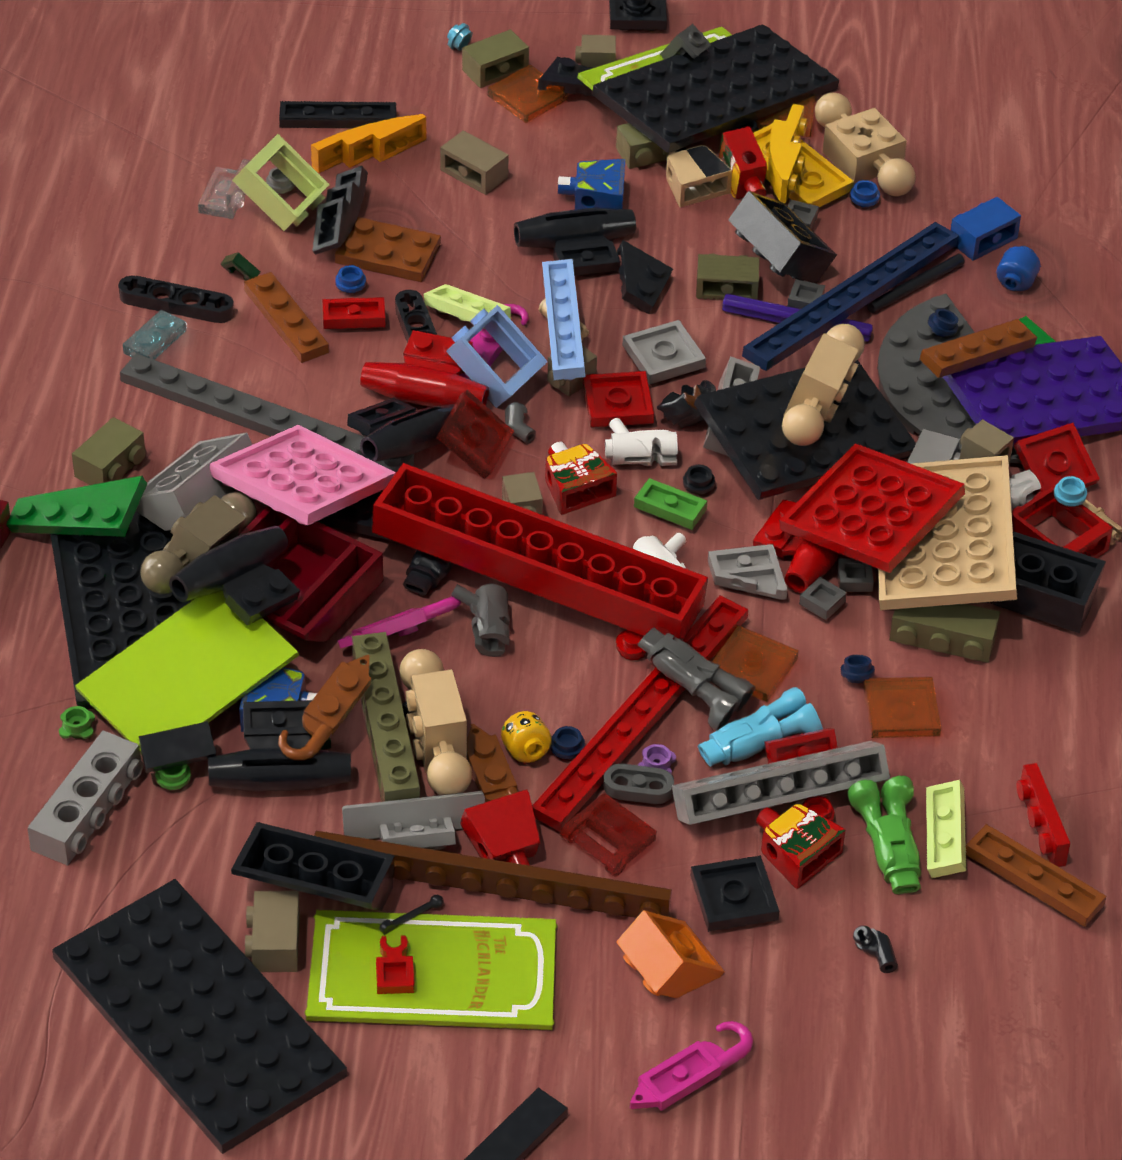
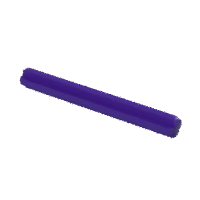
(777, 313)

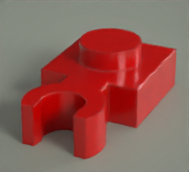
(394, 968)

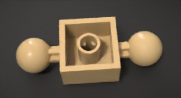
(864, 145)
(822, 384)
(436, 721)

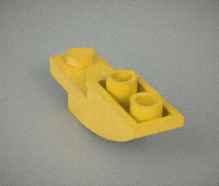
(785, 152)

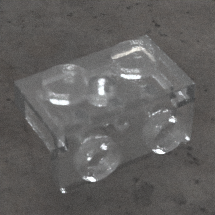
(221, 194)

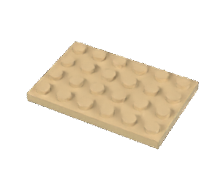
(968, 551)

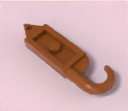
(330, 707)
(489, 765)

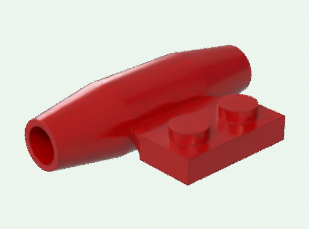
(426, 377)
(809, 559)

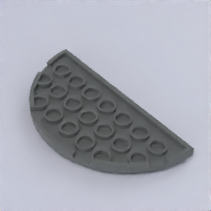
(910, 386)

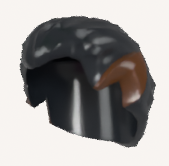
(681, 407)

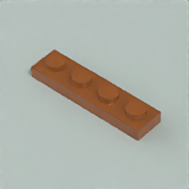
(286, 317)
(978, 348)
(1035, 875)

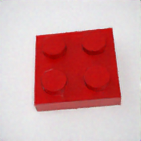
(618, 396)
(1056, 456)

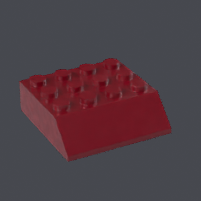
(329, 571)

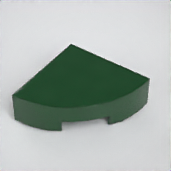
(240, 263)

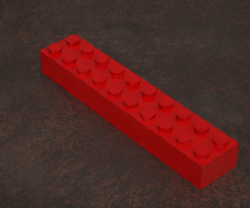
(538, 554)

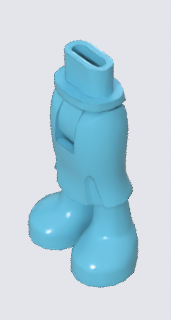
(747, 735)

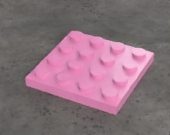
(301, 474)

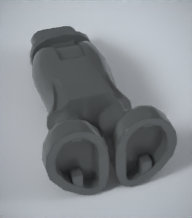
(695, 673)

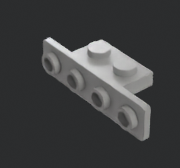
(411, 822)

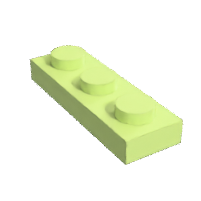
(460, 302)
(945, 829)

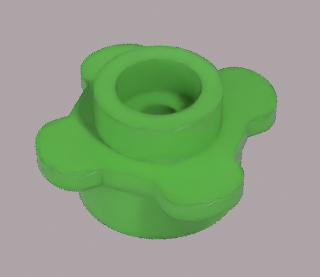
(76, 723)

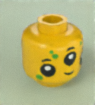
(526, 734)

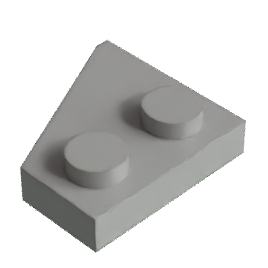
(749, 570)

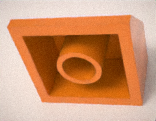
(667, 955)

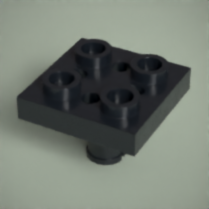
(638, 14)

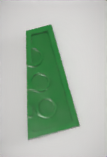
(84, 510)

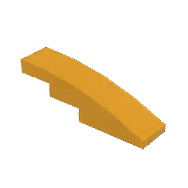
(370, 140)

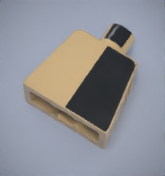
(697, 175)

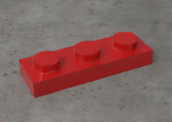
(1043, 815)

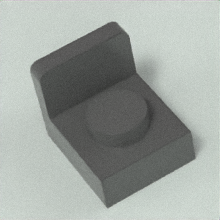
(687, 41)

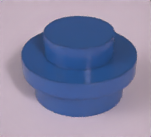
(865, 193)
(350, 279)

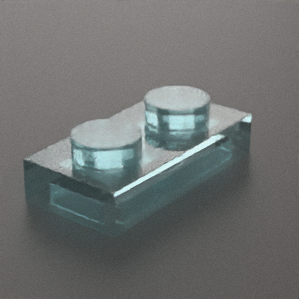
(155, 335)

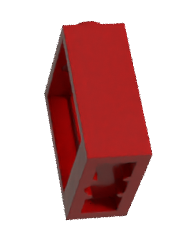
(1092, 530)

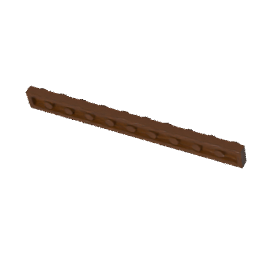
(517, 879)

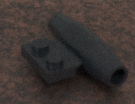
(579, 236)
(397, 429)
(242, 575)
(265, 765)

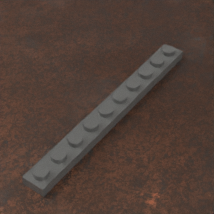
(234, 404)

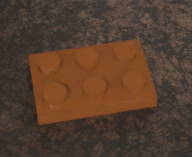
(389, 249)

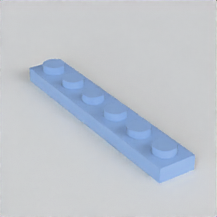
(563, 320)

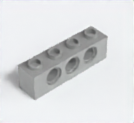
(85, 798)

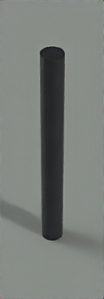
(916, 283)

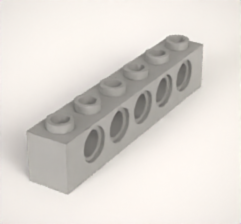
(779, 782)

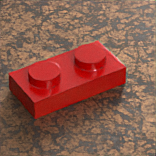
(353, 313)
(800, 745)

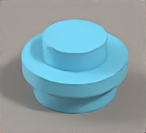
(459, 36)
(1070, 491)

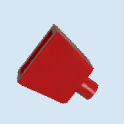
(503, 828)

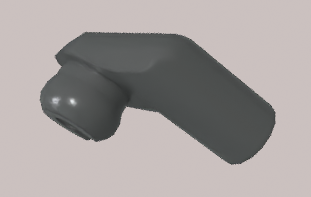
(515, 419)

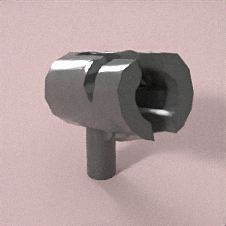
(490, 619)

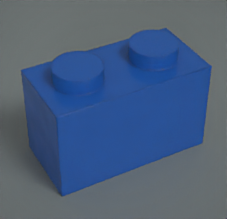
(986, 228)

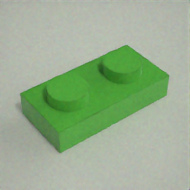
(670, 503)

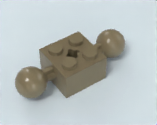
(199, 532)

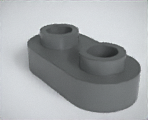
(638, 783)

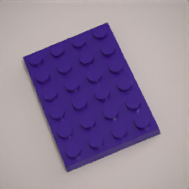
(1046, 389)

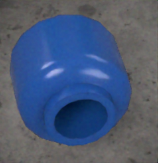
(1018, 267)

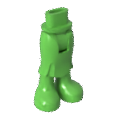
(891, 833)

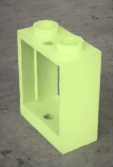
(295, 169)

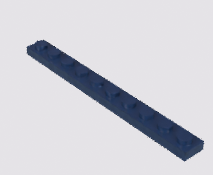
(849, 296)

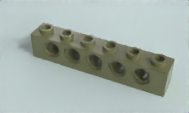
(386, 721)

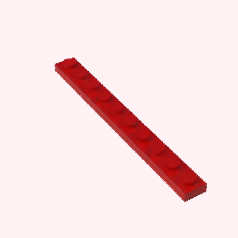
(632, 720)

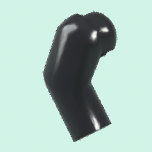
(878, 945)

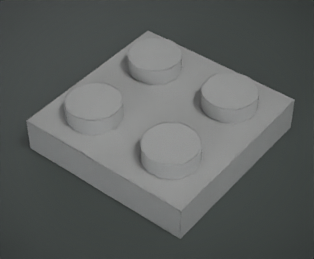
(664, 351)

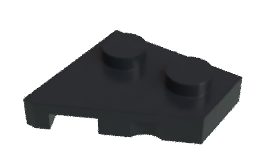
(565, 73)
(641, 276)

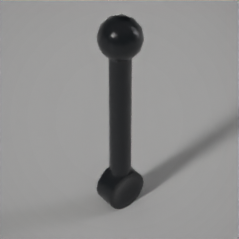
(435, 902)

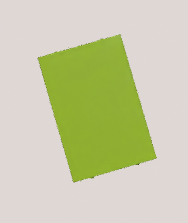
(186, 669)

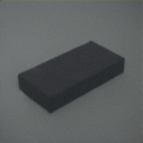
(177, 747)

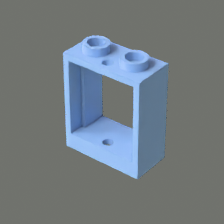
(512, 342)

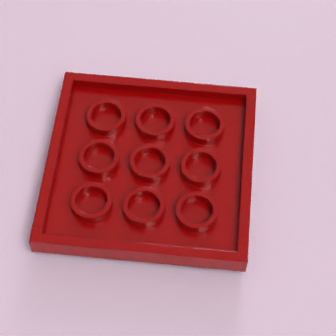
(872, 507)

